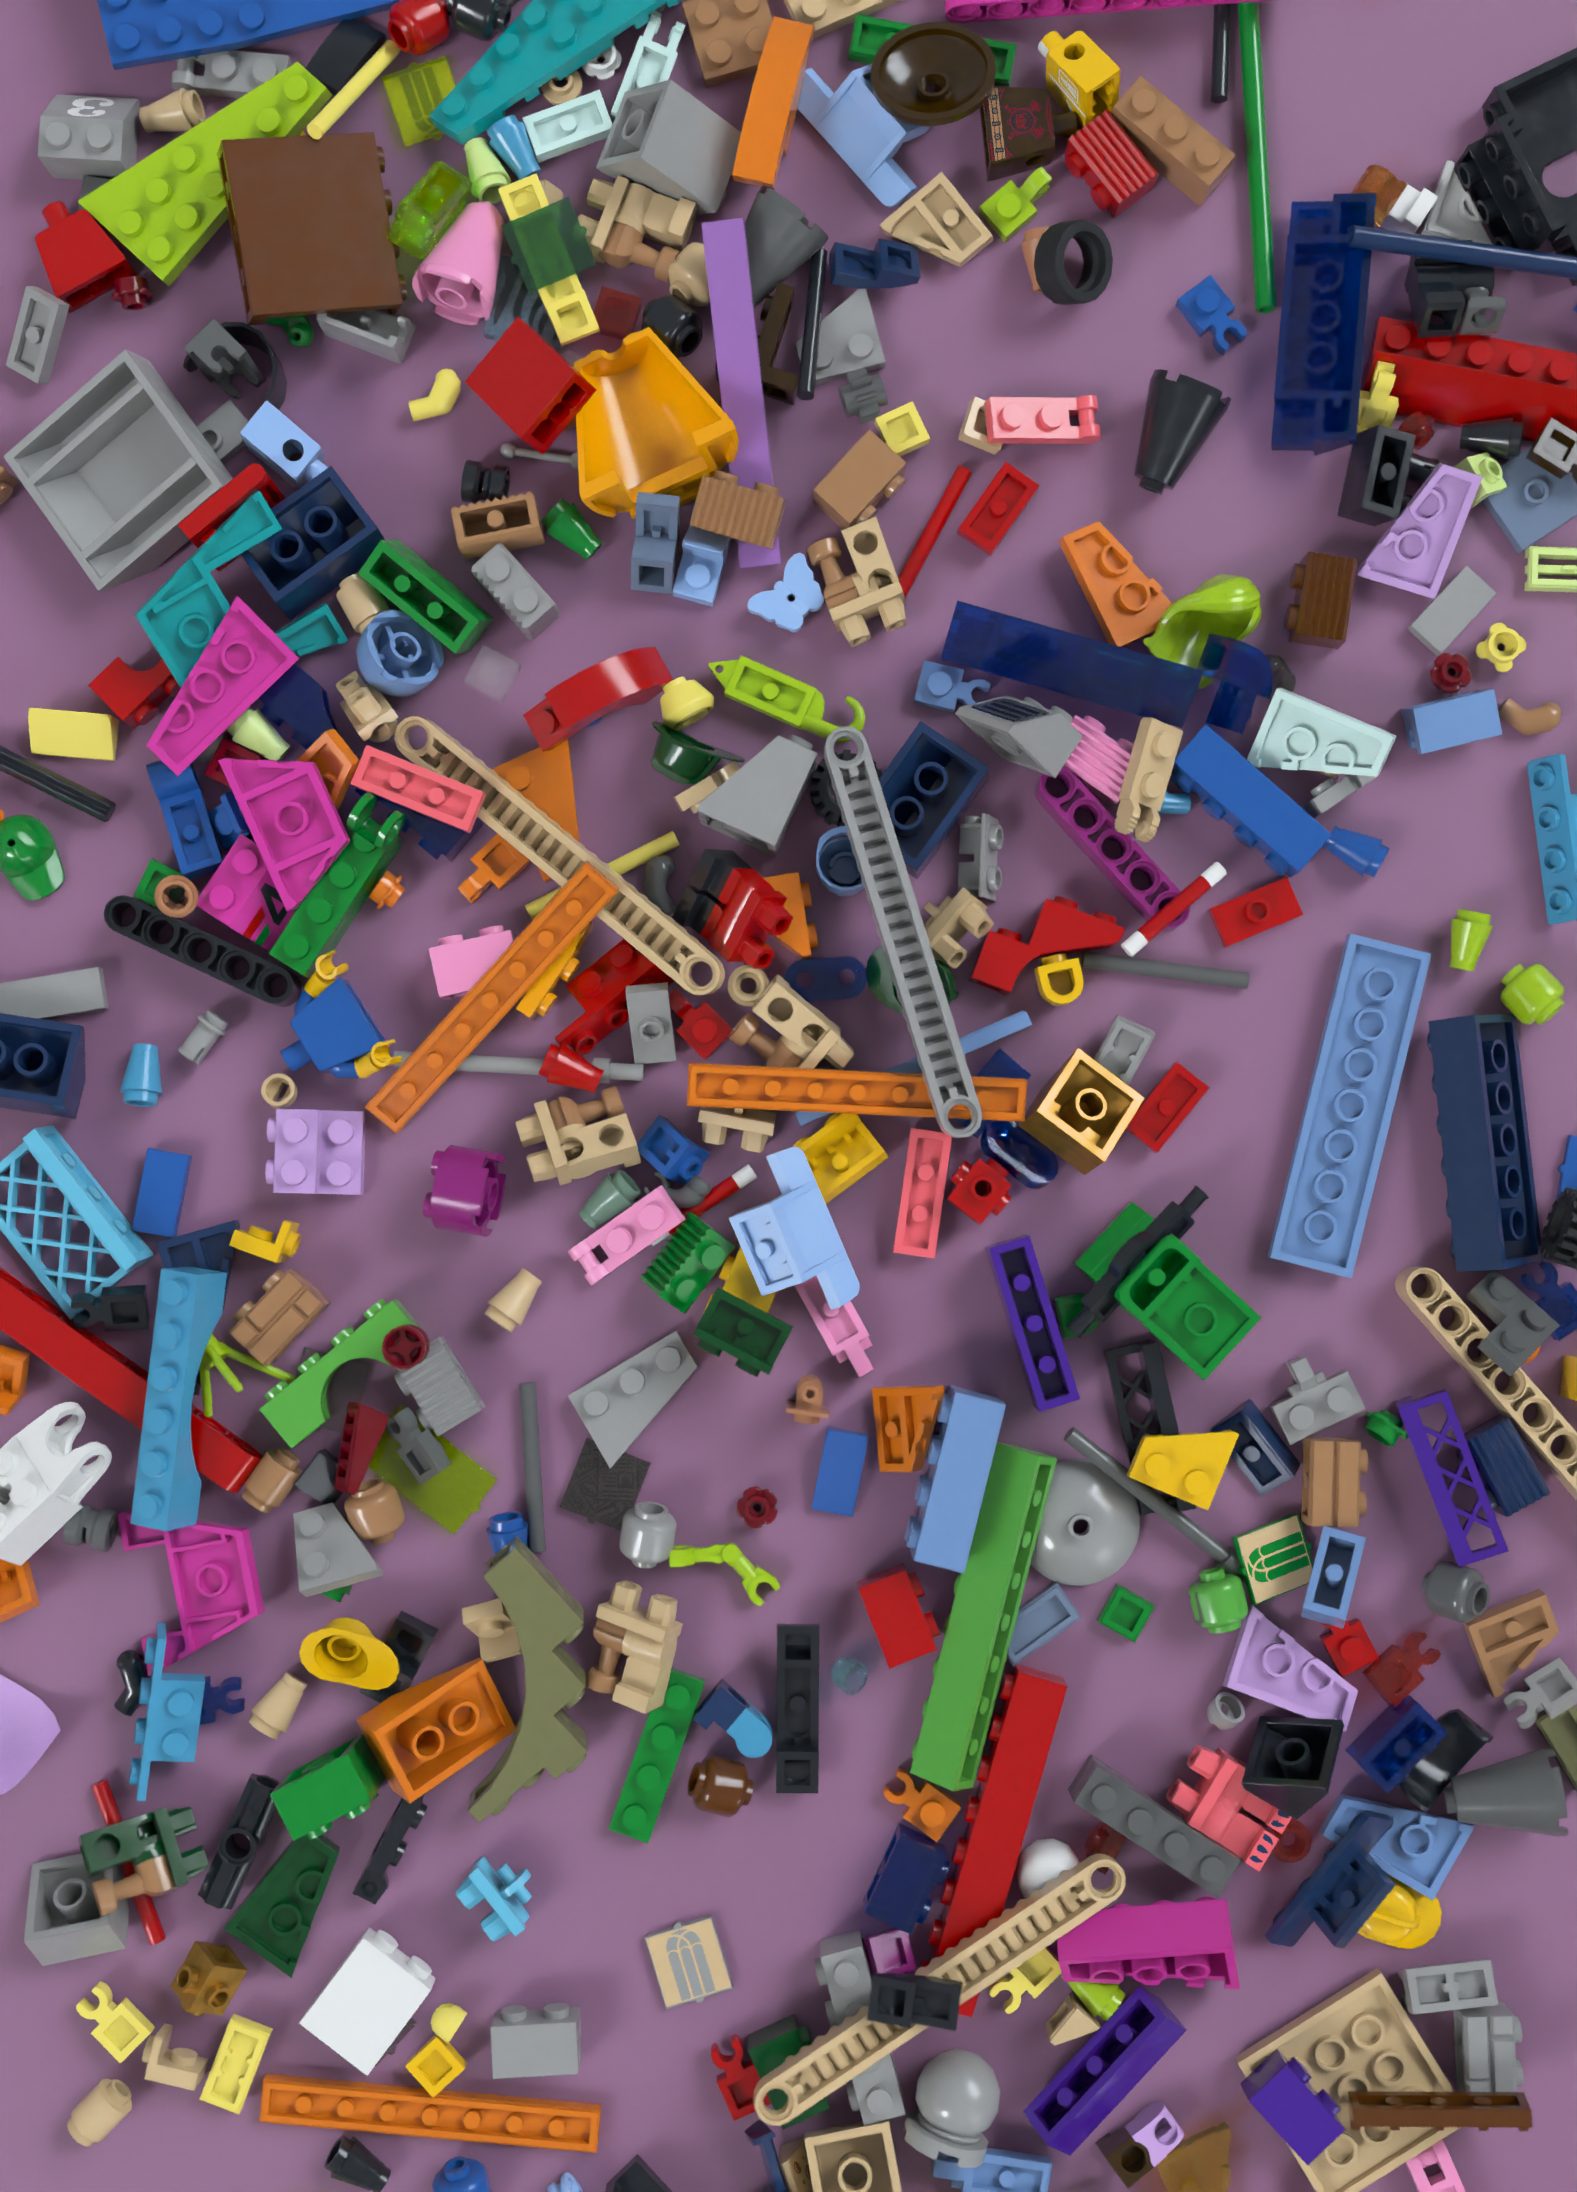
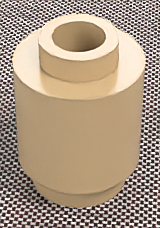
(360, 601)
(100, 2111)

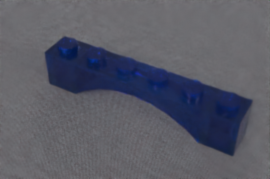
(306, 709)

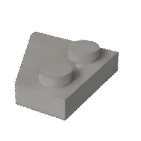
(847, 340)
(329, 1551)

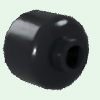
(479, 17)
(674, 324)

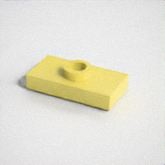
(236, 2064)

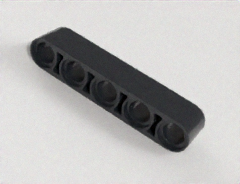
(184, 946)

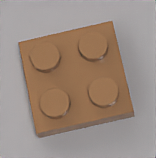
(727, 36)

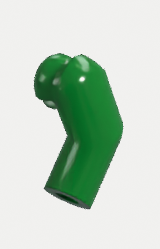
(297, 328)

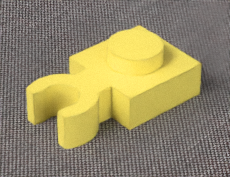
(1031, 1975)
(119, 2026)

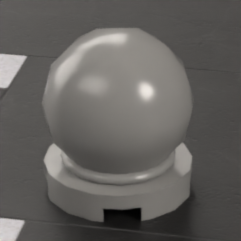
(955, 2105)

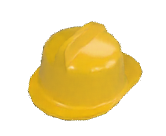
(349, 1655)
(1403, 1918)

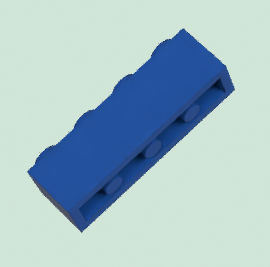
(1248, 802)

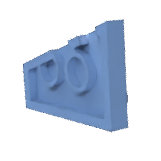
(1414, 1849)

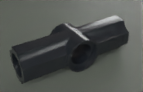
(230, 1861)

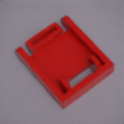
(219, 507)

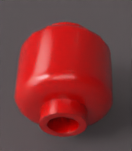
(418, 25)

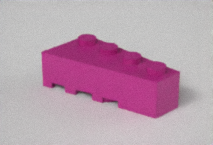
(1153, 1944)

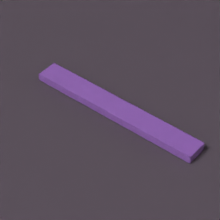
(739, 364)

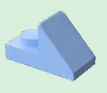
(701, 566)

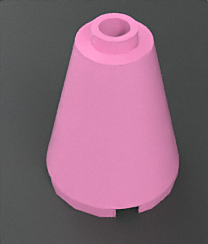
(464, 266)

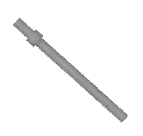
(532, 1066)

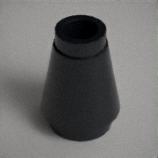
(1496, 437)
(356, 2165)

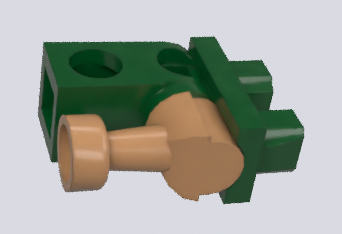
(154, 1853)

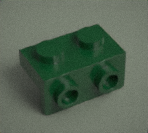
(742, 1332)

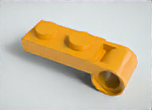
(540, 996)

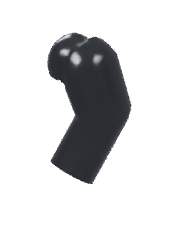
(132, 1671)

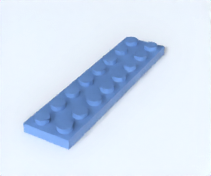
(1349, 1105)

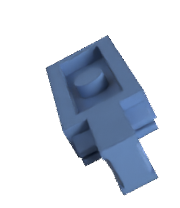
(999, 2172)

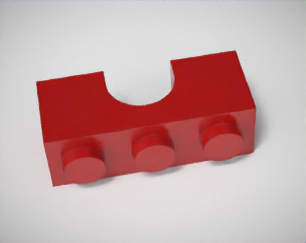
(134, 693)

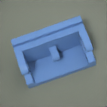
(1452, 721)

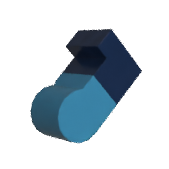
(736, 1717)

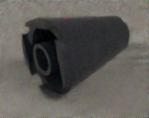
(1175, 427)

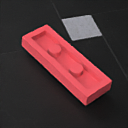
(418, 789)
(922, 1193)

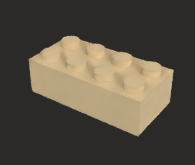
(853, 2158)

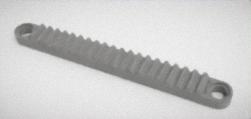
(902, 932)

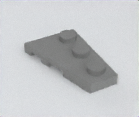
(632, 1394)

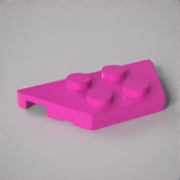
(289, 821)

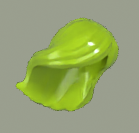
(1218, 606)

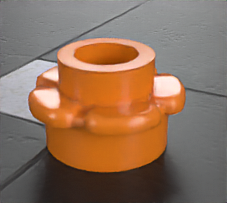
(387, 890)

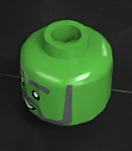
(1218, 1600)

